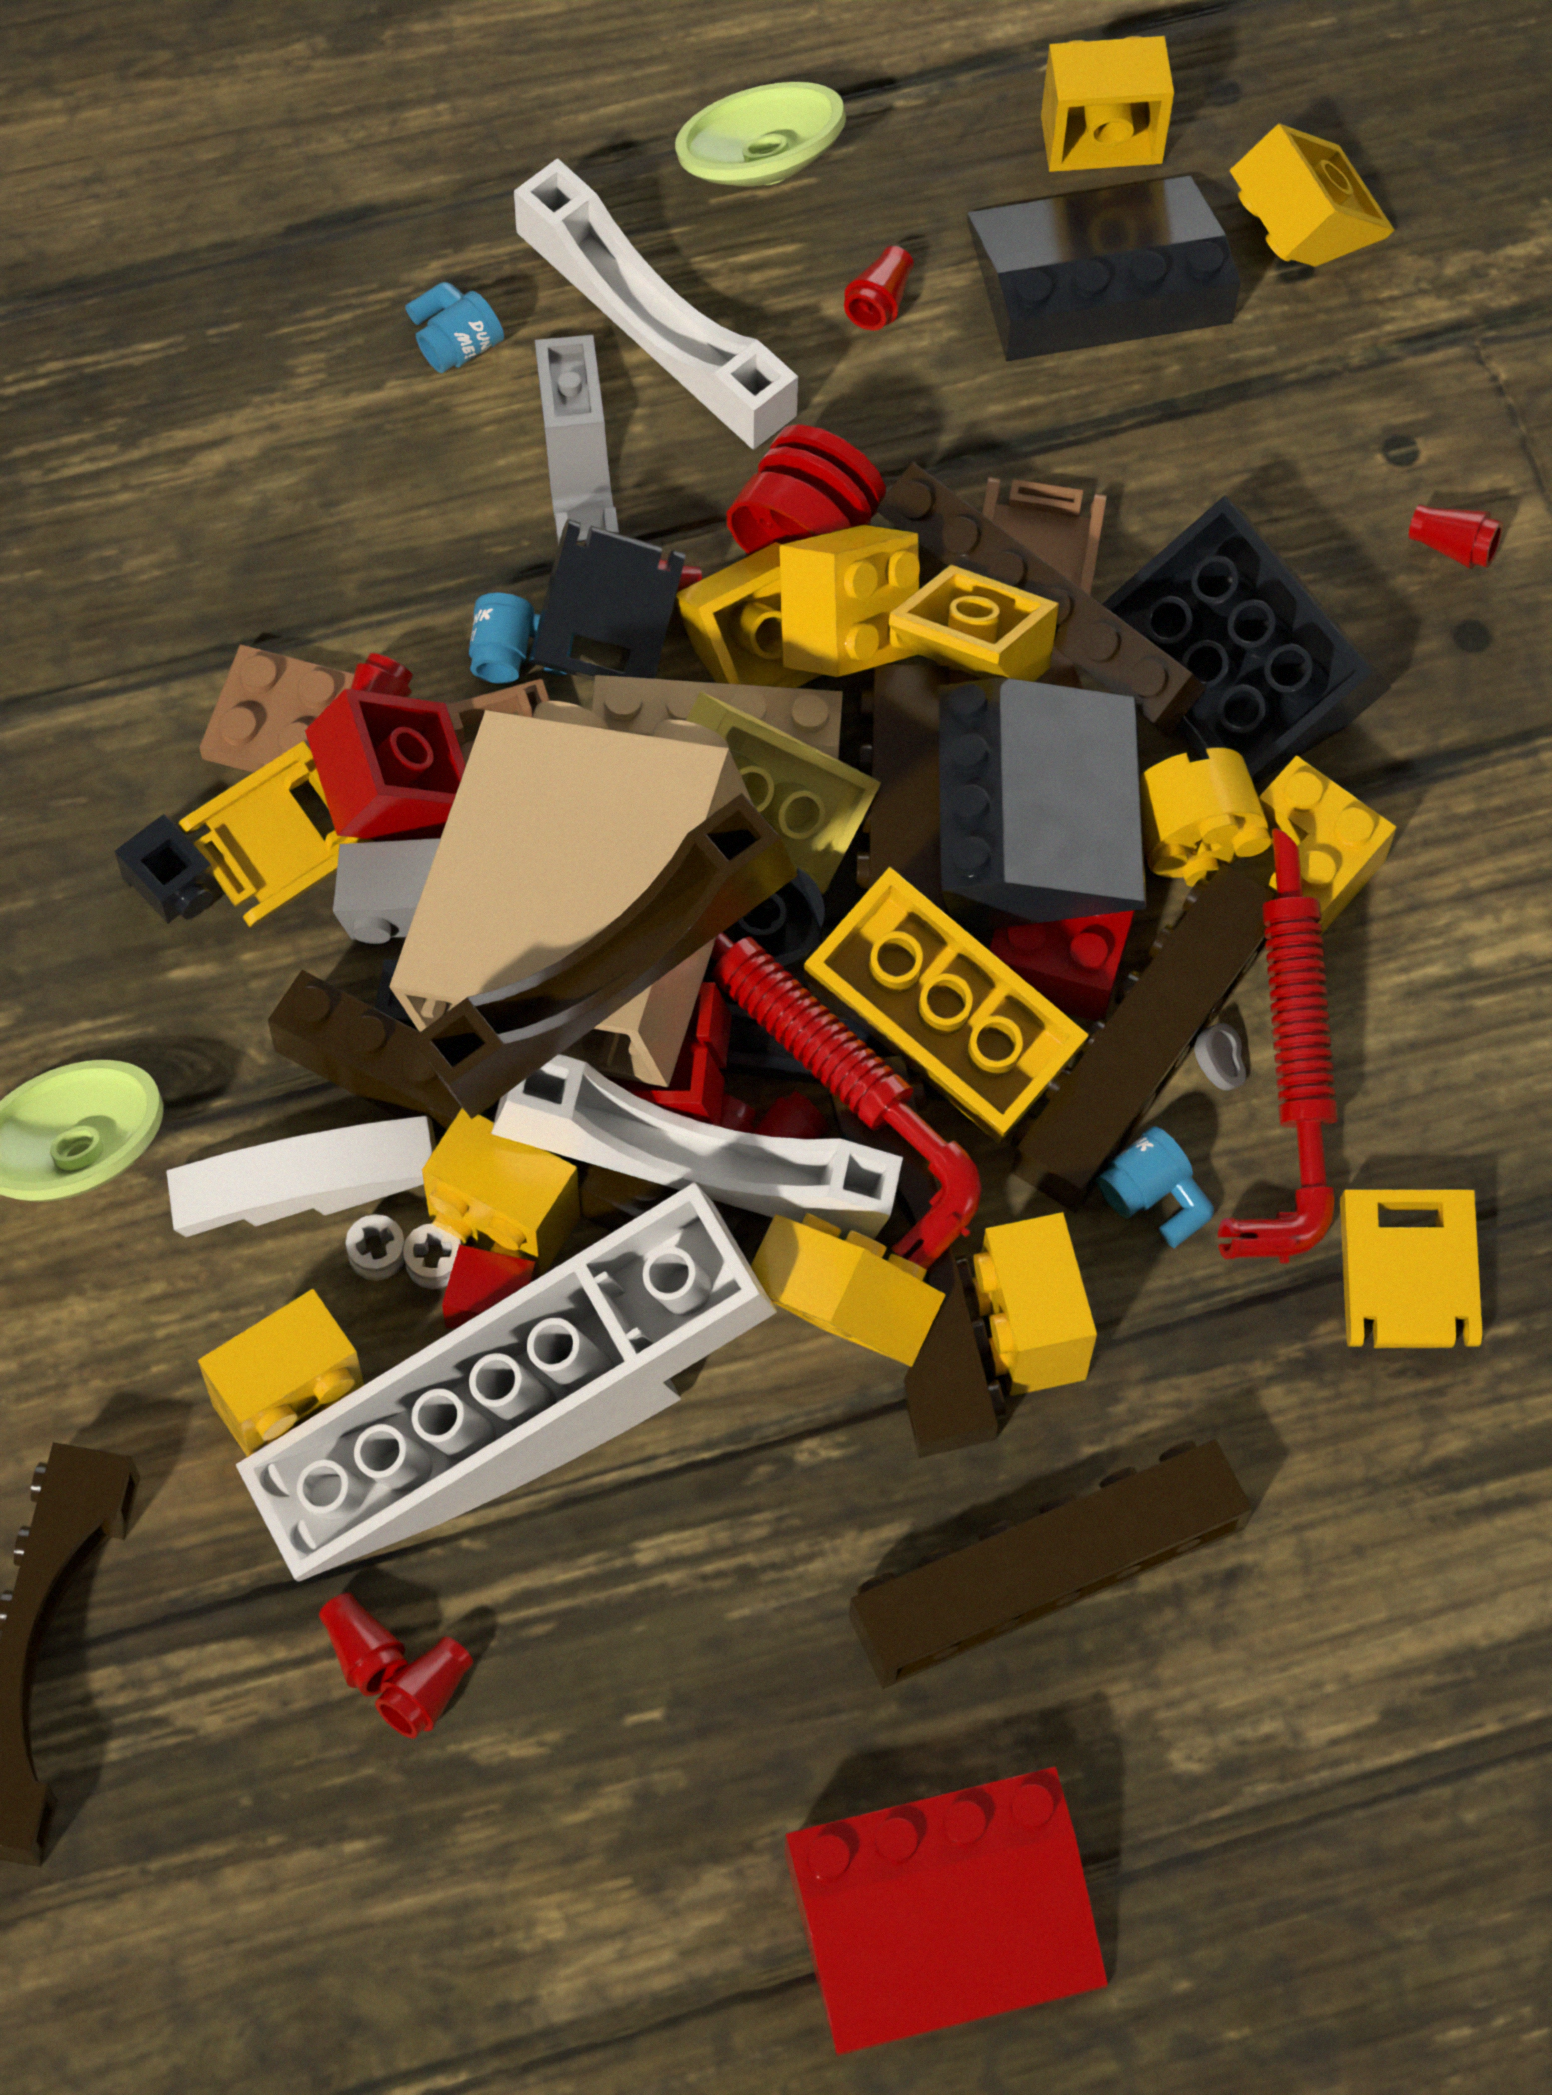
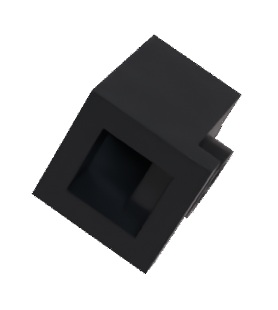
(164, 854)

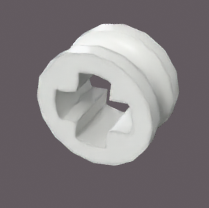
(418, 1244)
(356, 1245)

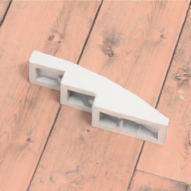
(301, 1173)

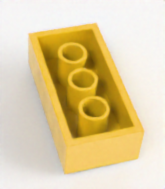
(944, 1004)

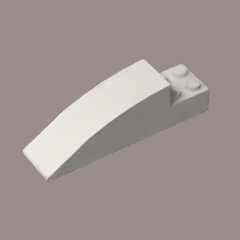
(511, 1389)

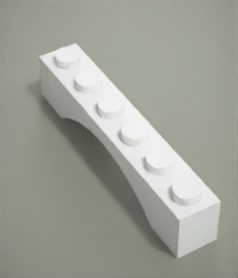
(721, 368)
(593, 1120)

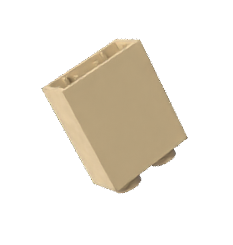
(546, 851)

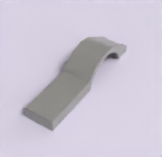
(575, 434)

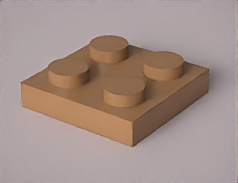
(267, 708)

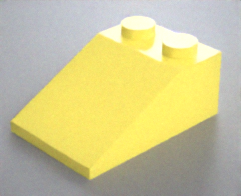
(796, 788)

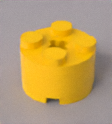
(1200, 815)

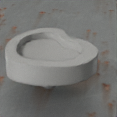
(1220, 1056)

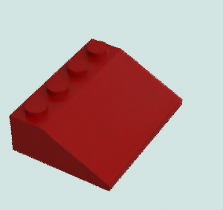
(945, 1910)

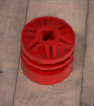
(805, 489)

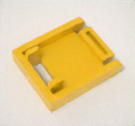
(264, 839)
(1411, 1276)

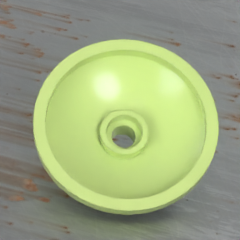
(761, 133)
(76, 1129)

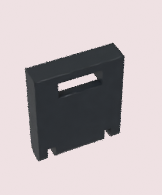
(610, 596)

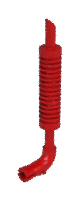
(1303, 1068)
(857, 1079)

